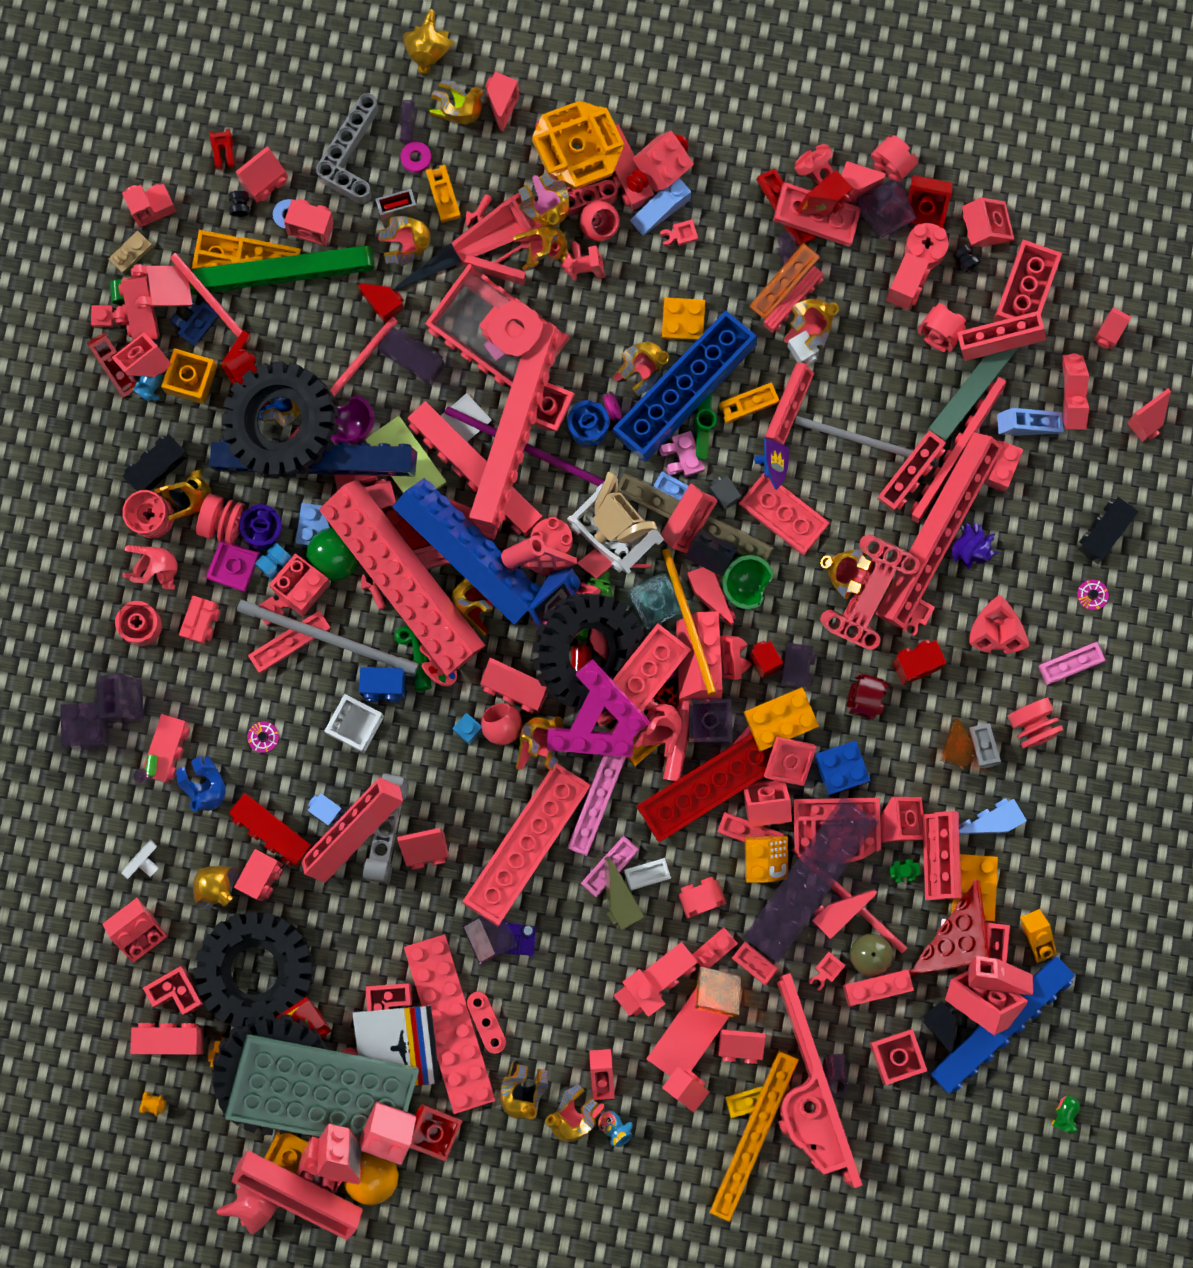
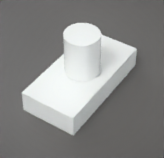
(142, 861)

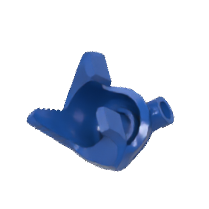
(205, 795)

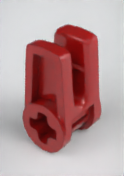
(221, 141)

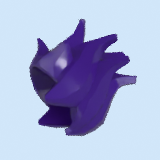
(973, 546)

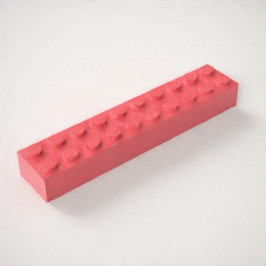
(401, 577)

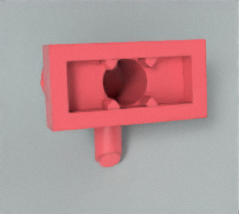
(584, 264)

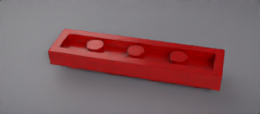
(771, 185)

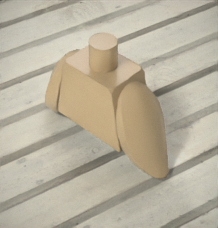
(616, 516)

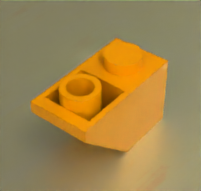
(1039, 935)

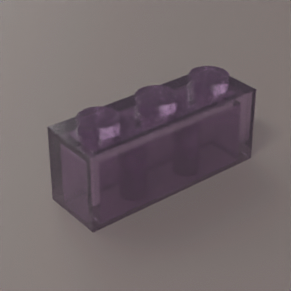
(412, 355)

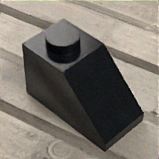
(941, 1024)

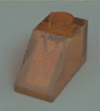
(958, 746)

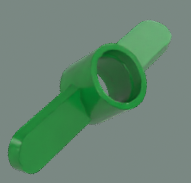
(703, 431)

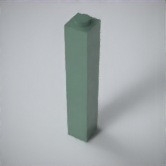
(970, 393)

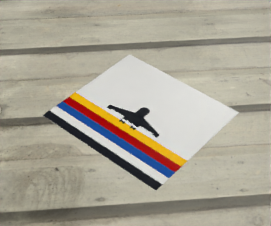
(401, 1038)

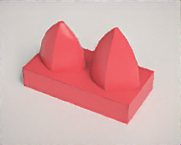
(731, 662)

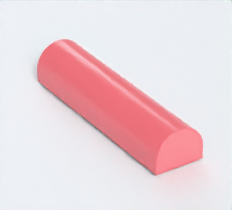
(789, 403)
(675, 763)

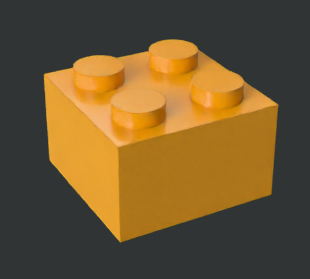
(189, 376)

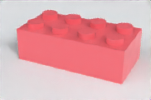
(1028, 281)

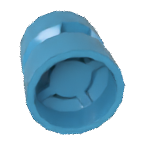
(274, 561)

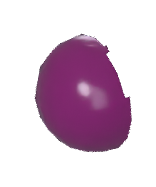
(354, 421)

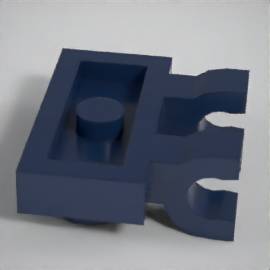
(197, 325)

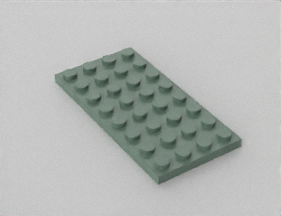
(312, 1087)

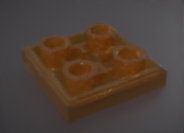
(718, 992)

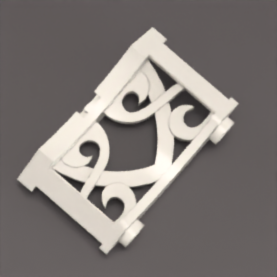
(640, 545)

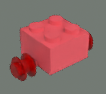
(660, 163)

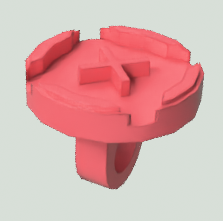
(814, 161)

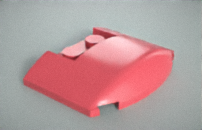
(812, 813)

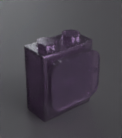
(120, 699)

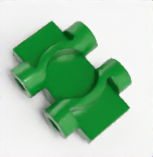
(908, 870)

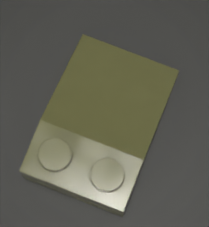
(620, 902)

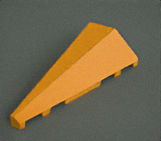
(221, 249)

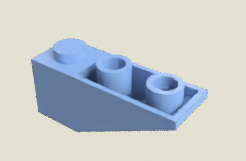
(998, 821)

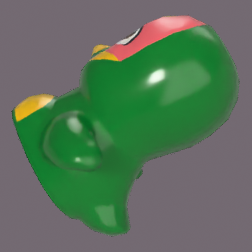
(1066, 1113)

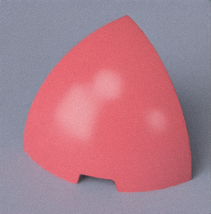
(998, 628)

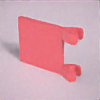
(166, 286)

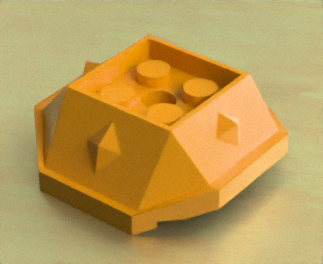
(580, 125)

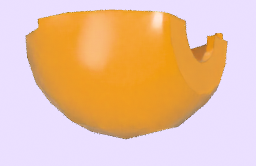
(377, 1180)

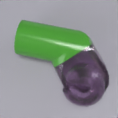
(148, 771)

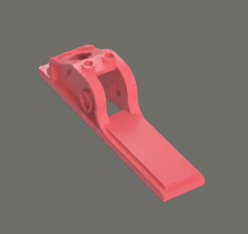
(823, 1123)

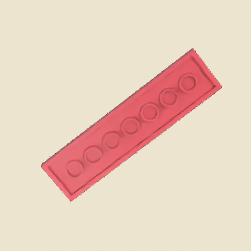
(526, 844)
(453, 1028)

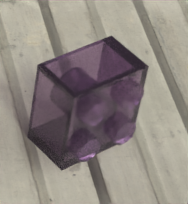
(82, 727)

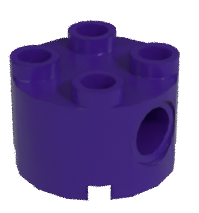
(260, 526)

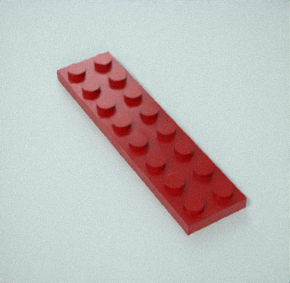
(704, 787)

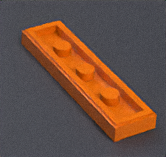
(784, 281)

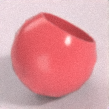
(605, 221)
(501, 724)

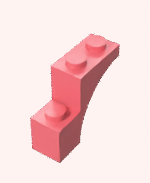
(1075, 392)

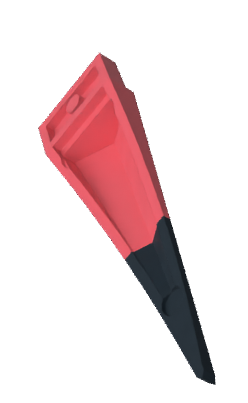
(487, 234)

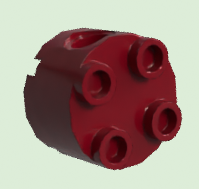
(866, 696)

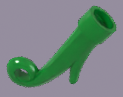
(422, 681)

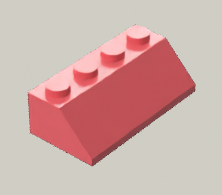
(689, 674)

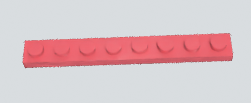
(952, 456)

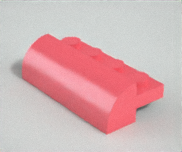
(942, 856)

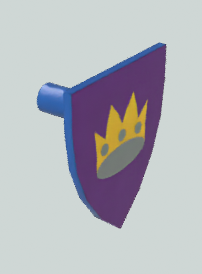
(775, 461)

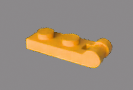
(443, 194)
(749, 402)

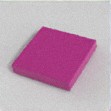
(233, 566)

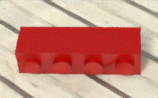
(270, 829)

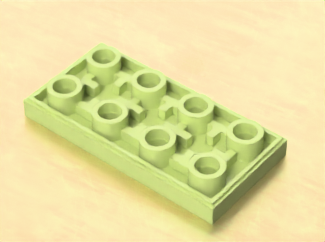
(398, 433)

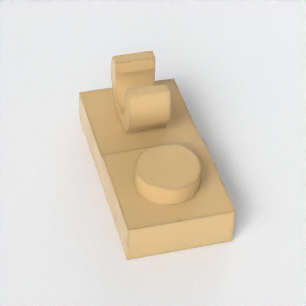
(130, 252)

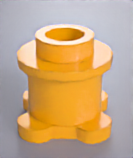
(152, 1104)

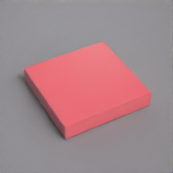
(790, 761)

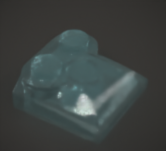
(655, 600)

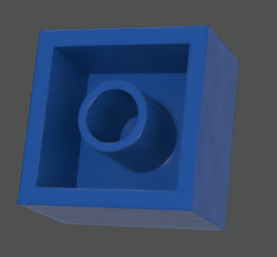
(382, 684)
(842, 768)

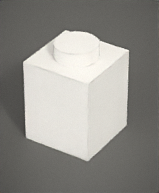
(801, 351)

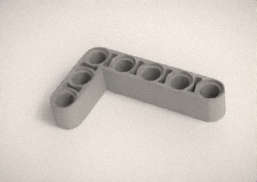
(346, 149)

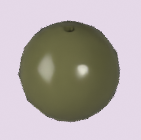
(864, 961)

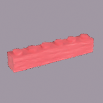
(798, 294)

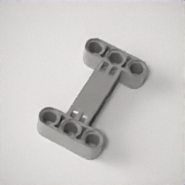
(378, 867)

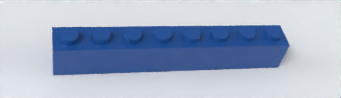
(981, 1044)

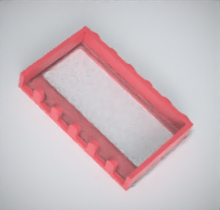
(459, 319)

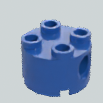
(588, 423)

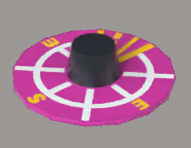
(1092, 594)
(263, 737)

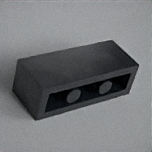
(155, 464)
(1107, 529)

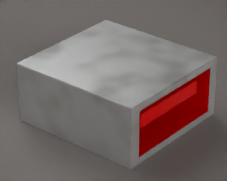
(397, 205)

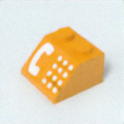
(766, 858)

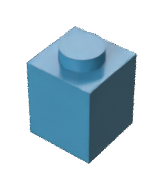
(467, 729)

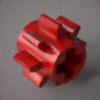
(669, 693)

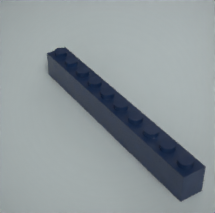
(341, 460)

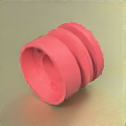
(140, 506)
(216, 518)
(1035, 723)

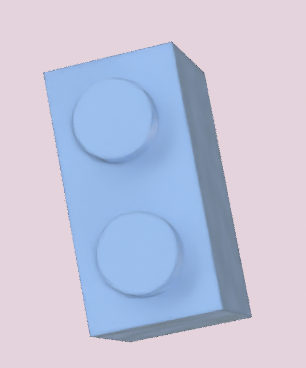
(325, 810)

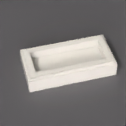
(647, 874)

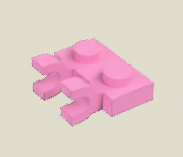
(685, 449)

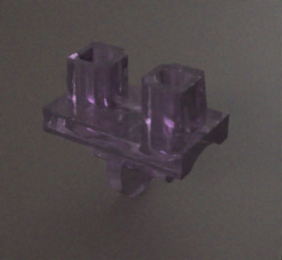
(786, 242)

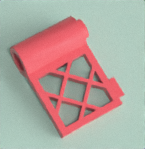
(532, 555)

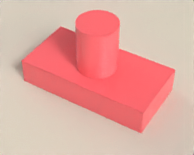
(643, 992)

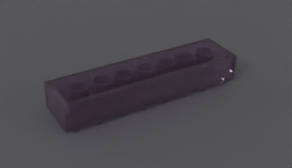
(810, 879)

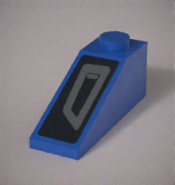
(558, 586)

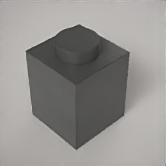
(724, 492)

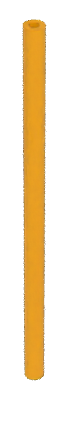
(689, 622)

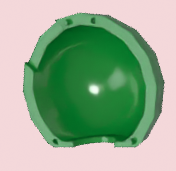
(331, 555)
(746, 581)

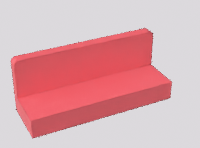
(688, 518)

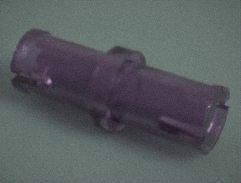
(407, 121)

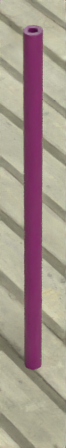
(528, 448)

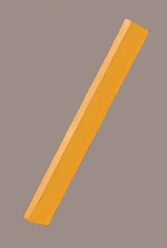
(753, 1136)

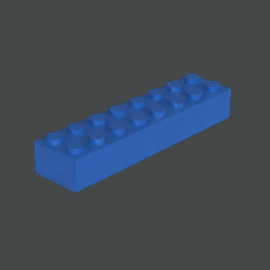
(685, 386)
(467, 549)

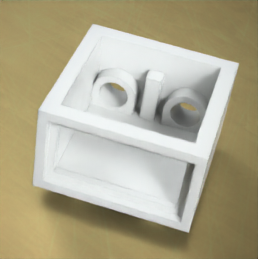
(354, 723)

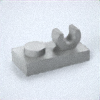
(984, 746)

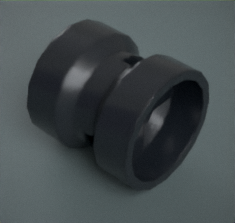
(239, 203)
(967, 258)

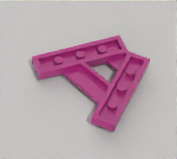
(602, 693)

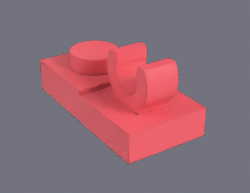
(714, 949)

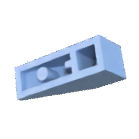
(661, 207)
(1029, 422)

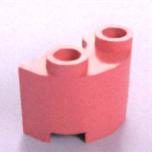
(701, 898)

